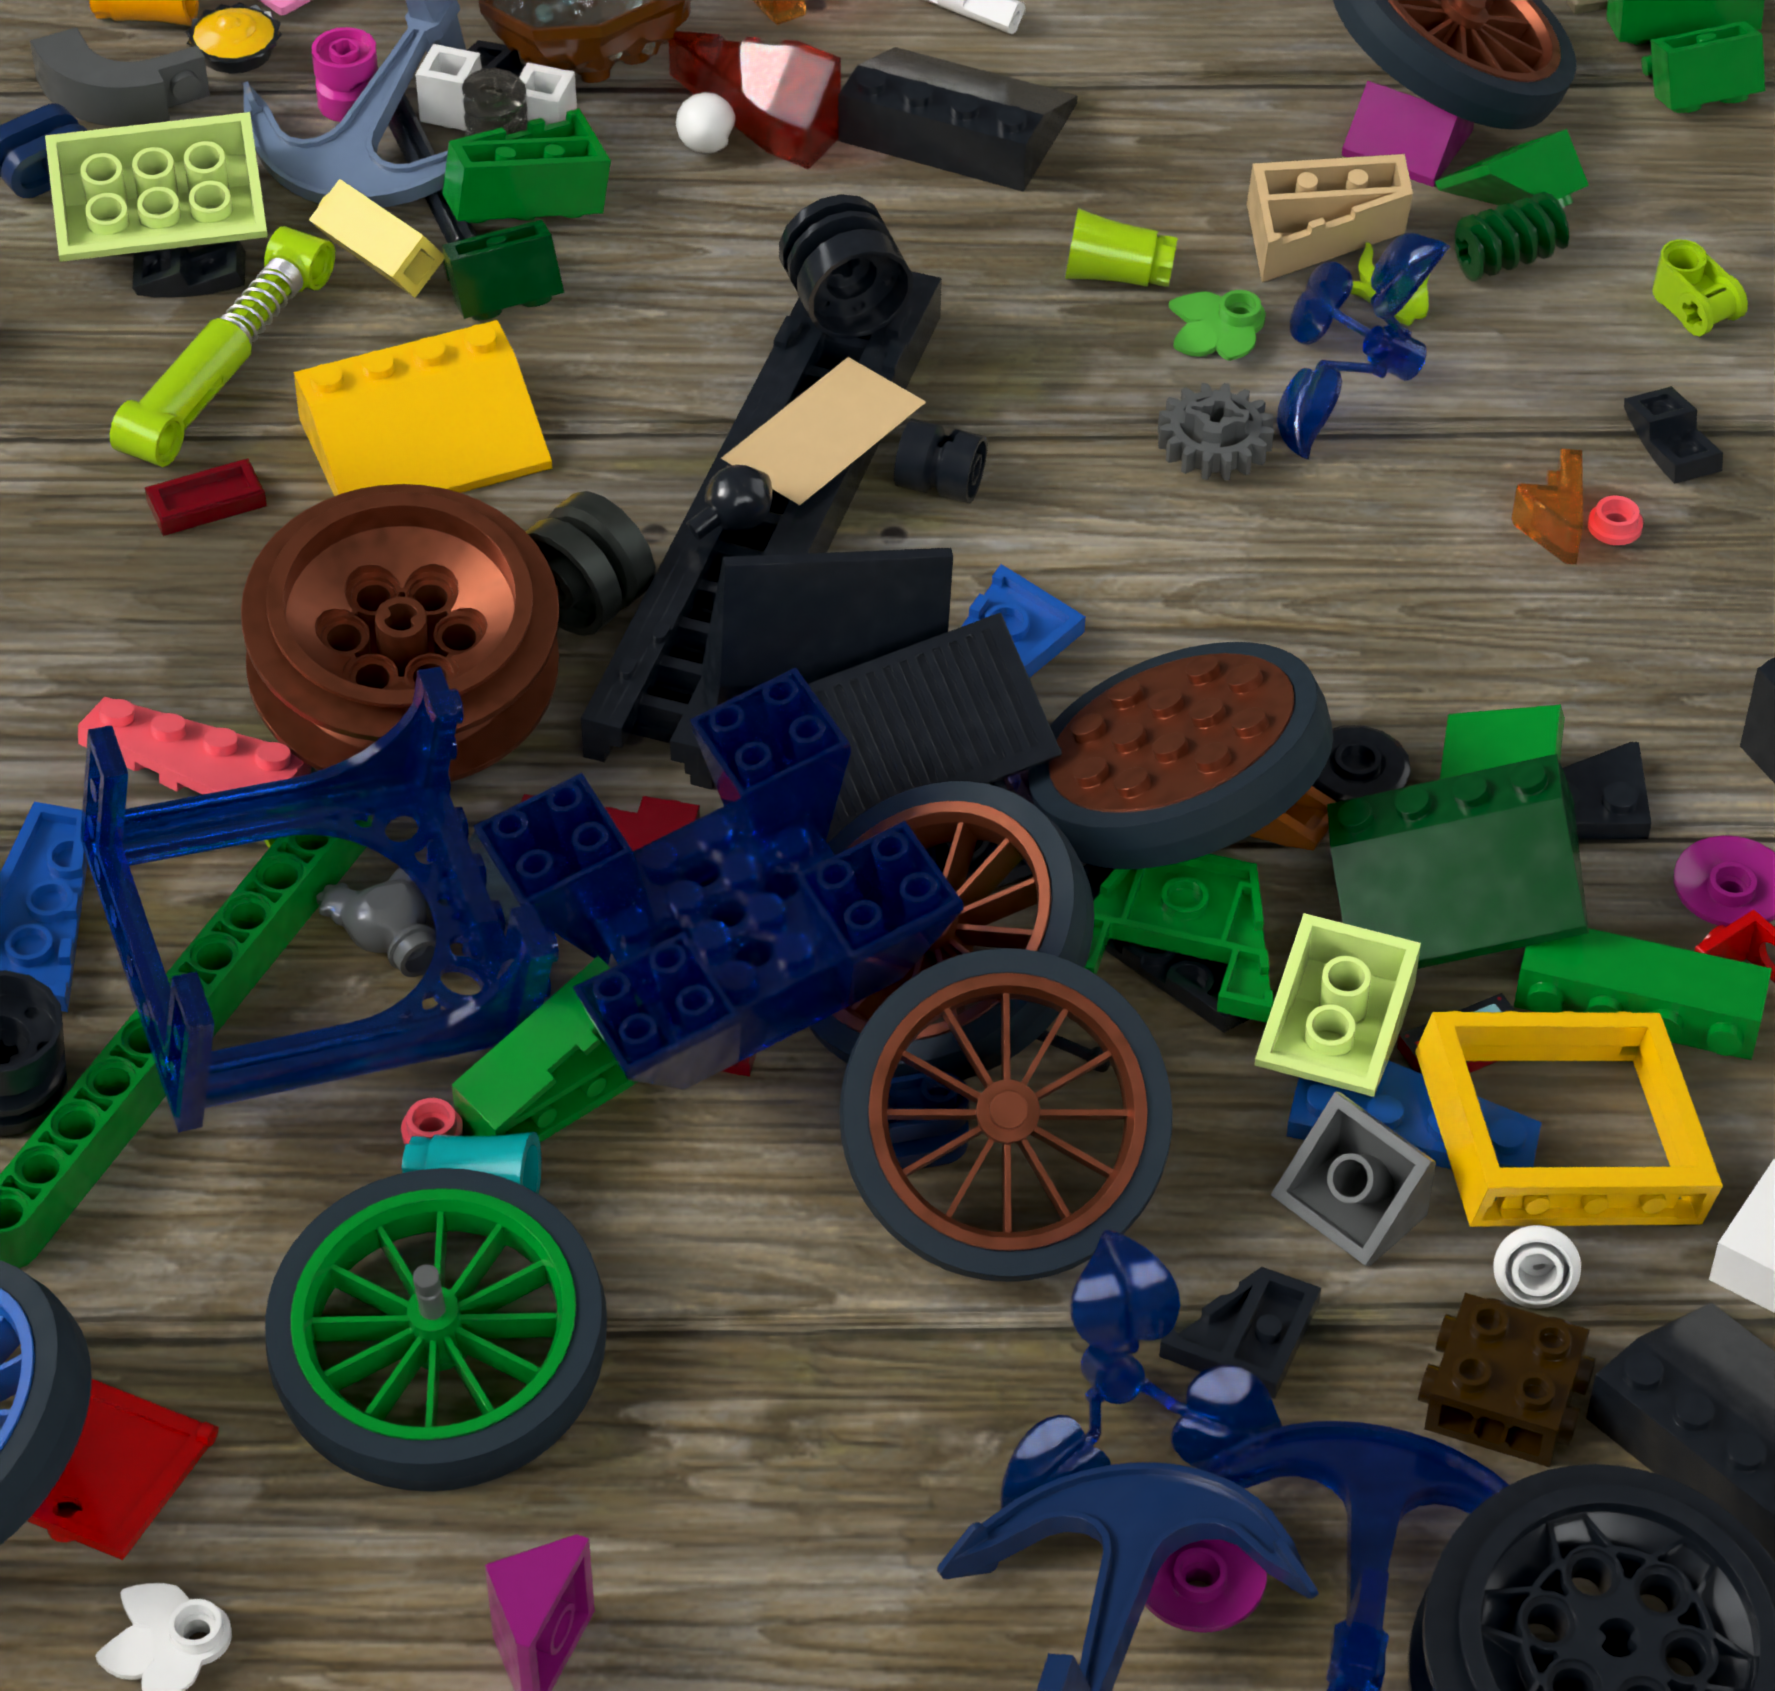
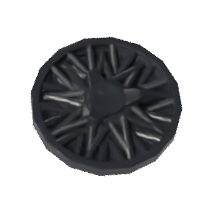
(1363, 764)

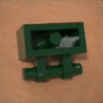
(503, 270)

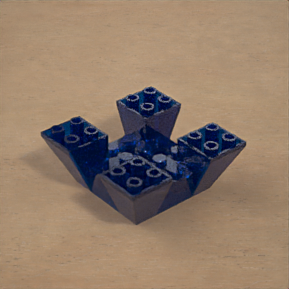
(737, 917)

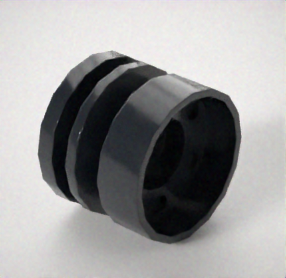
(845, 266)
(30, 1053)

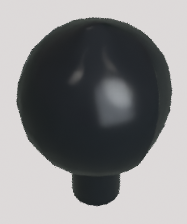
(735, 500)

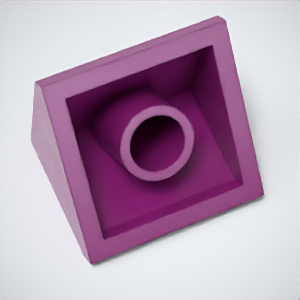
(1404, 124)
(540, 1609)

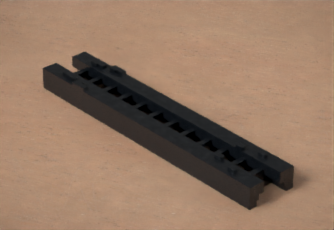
(680, 600)

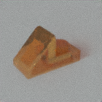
(1554, 511)

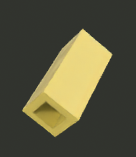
(377, 238)

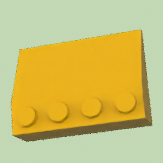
(424, 414)

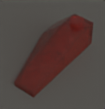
(778, 92)

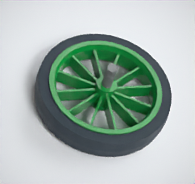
(436, 1329)

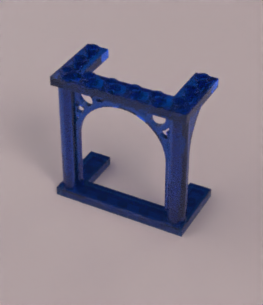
(389, 779)

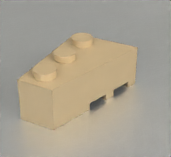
(1325, 208)

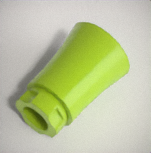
(1119, 252)

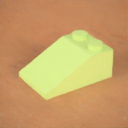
(1339, 1005)

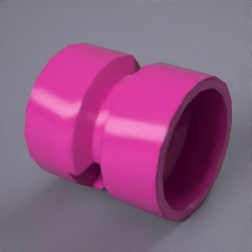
(343, 67)

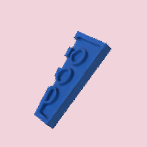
(1035, 619)
(44, 898)
(1406, 1108)

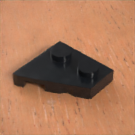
(1610, 794)
(1249, 1328)

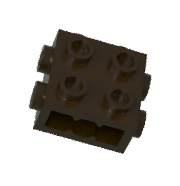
(1507, 1379)

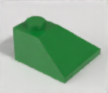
(1522, 171)

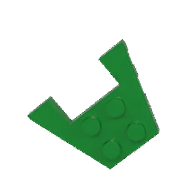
(1197, 910)

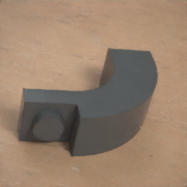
(113, 90)

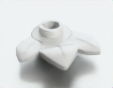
(158, 1641)

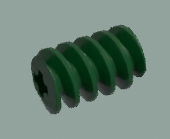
(1510, 235)

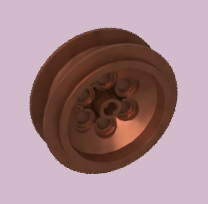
(400, 588)

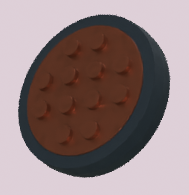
(1184, 754)

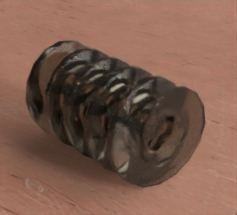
(494, 101)

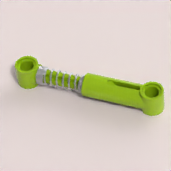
(157, 423)

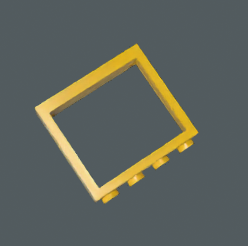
(1566, 1193)

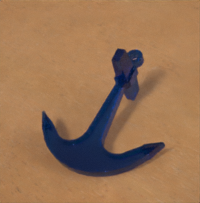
(1379, 1479)

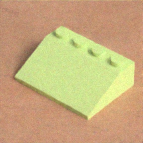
(155, 186)

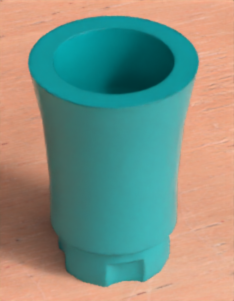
(507, 1156)

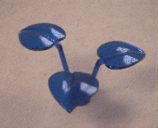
(1388, 348)
(1115, 1303)

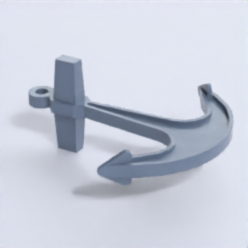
(350, 149)

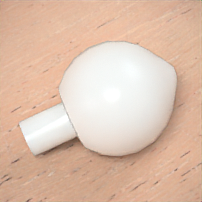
(705, 122)

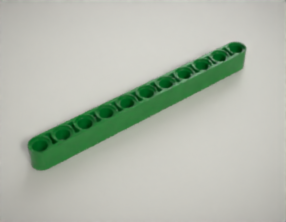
(123, 1082)

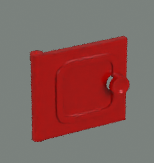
(122, 1470)

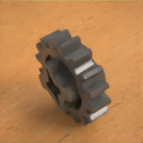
(1215, 431)

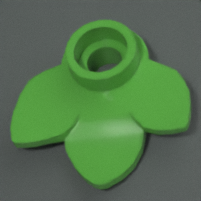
(1218, 323)

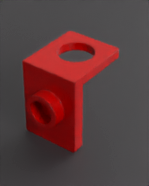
(1742, 941)

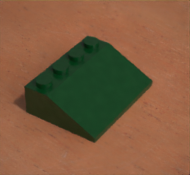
(1463, 861)

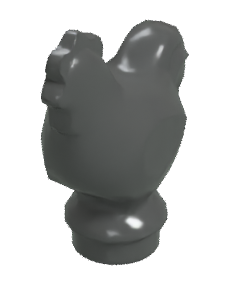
(385, 920)

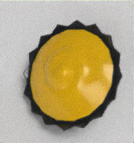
(235, 37)

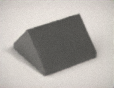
(1357, 1181)

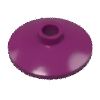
(1726, 879)
(1232, 1593)

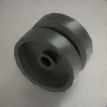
(595, 560)

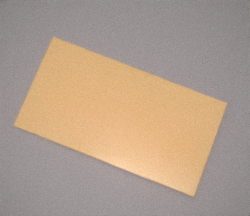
(825, 429)

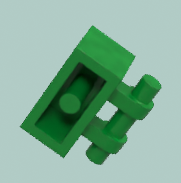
(1706, 66)

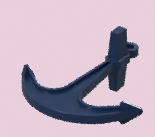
(1140, 1520)

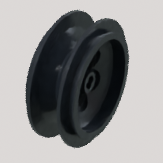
(1629, 1538)

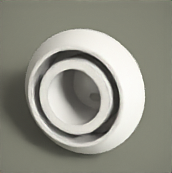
(1537, 1266)

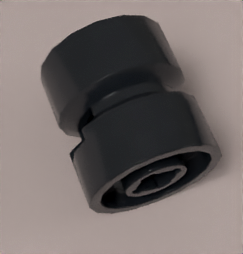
(939, 460)

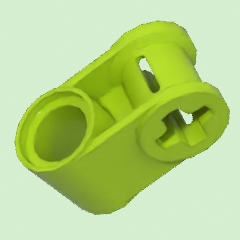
(1693, 287)

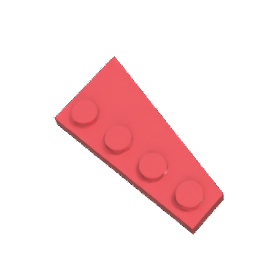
(190, 751)

